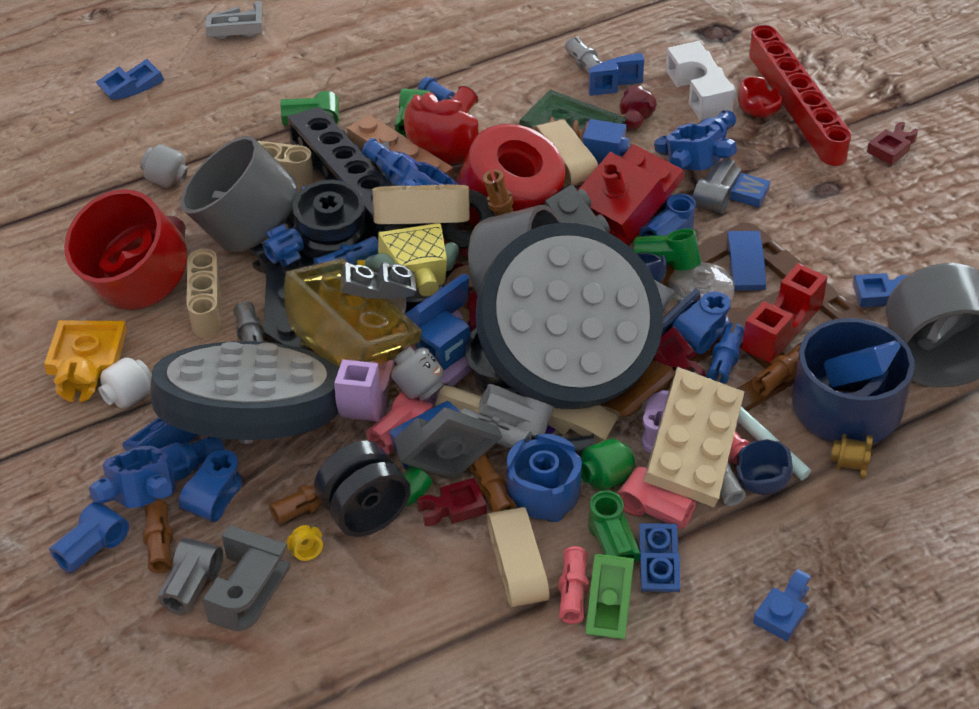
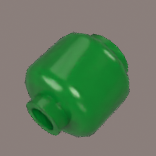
(607, 464)

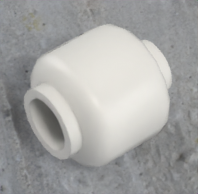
(125, 382)

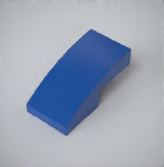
(608, 75)
(124, 84)
(746, 260)

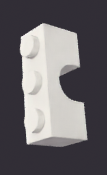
(709, 87)

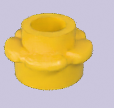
(306, 549)

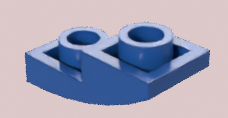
(659, 557)

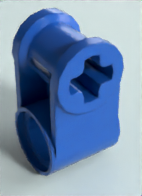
(704, 321)
(212, 486)

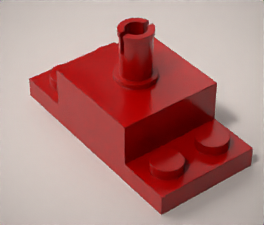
(630, 189)

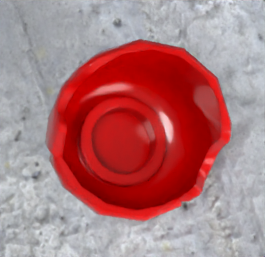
(757, 99)

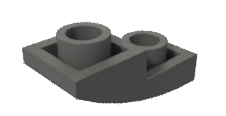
(387, 283)

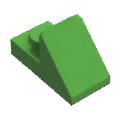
(609, 596)

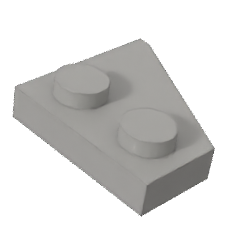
(233, 22)

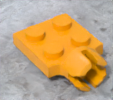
(82, 353)

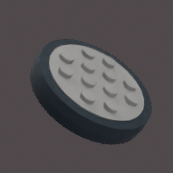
(569, 315)
(244, 390)

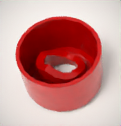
(525, 156)
(126, 249)

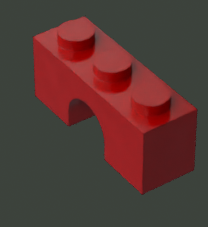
(776, 325)

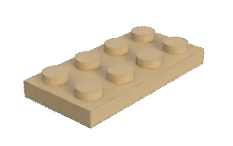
(694, 437)

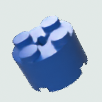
(544, 476)

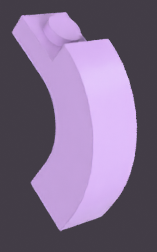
(363, 389)

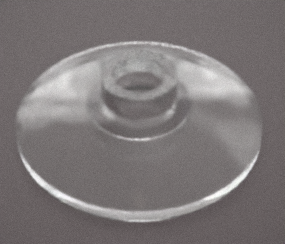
(704, 277)

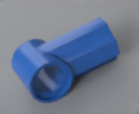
(676, 216)
(96, 529)

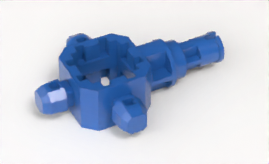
(700, 144)
(402, 168)
(149, 472)

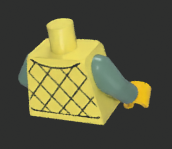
(420, 251)

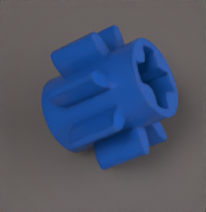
(283, 245)

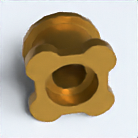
(852, 454)

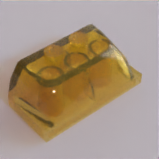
(341, 323)

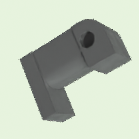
(250, 583)

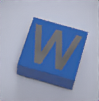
(750, 190)

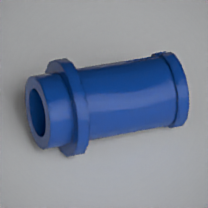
(439, 91)

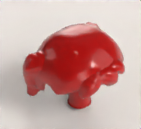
(442, 126)

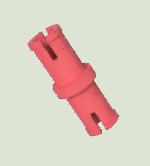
(573, 585)

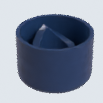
(876, 402)

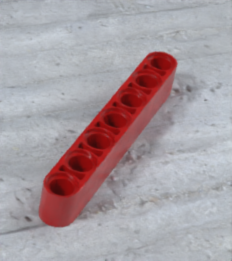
(800, 95)

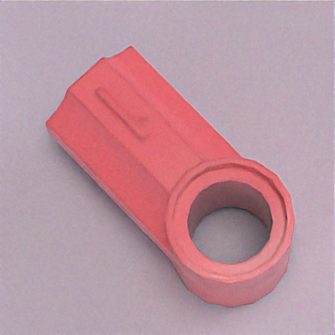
(401, 411)
(662, 504)

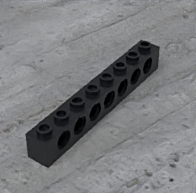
(339, 159)

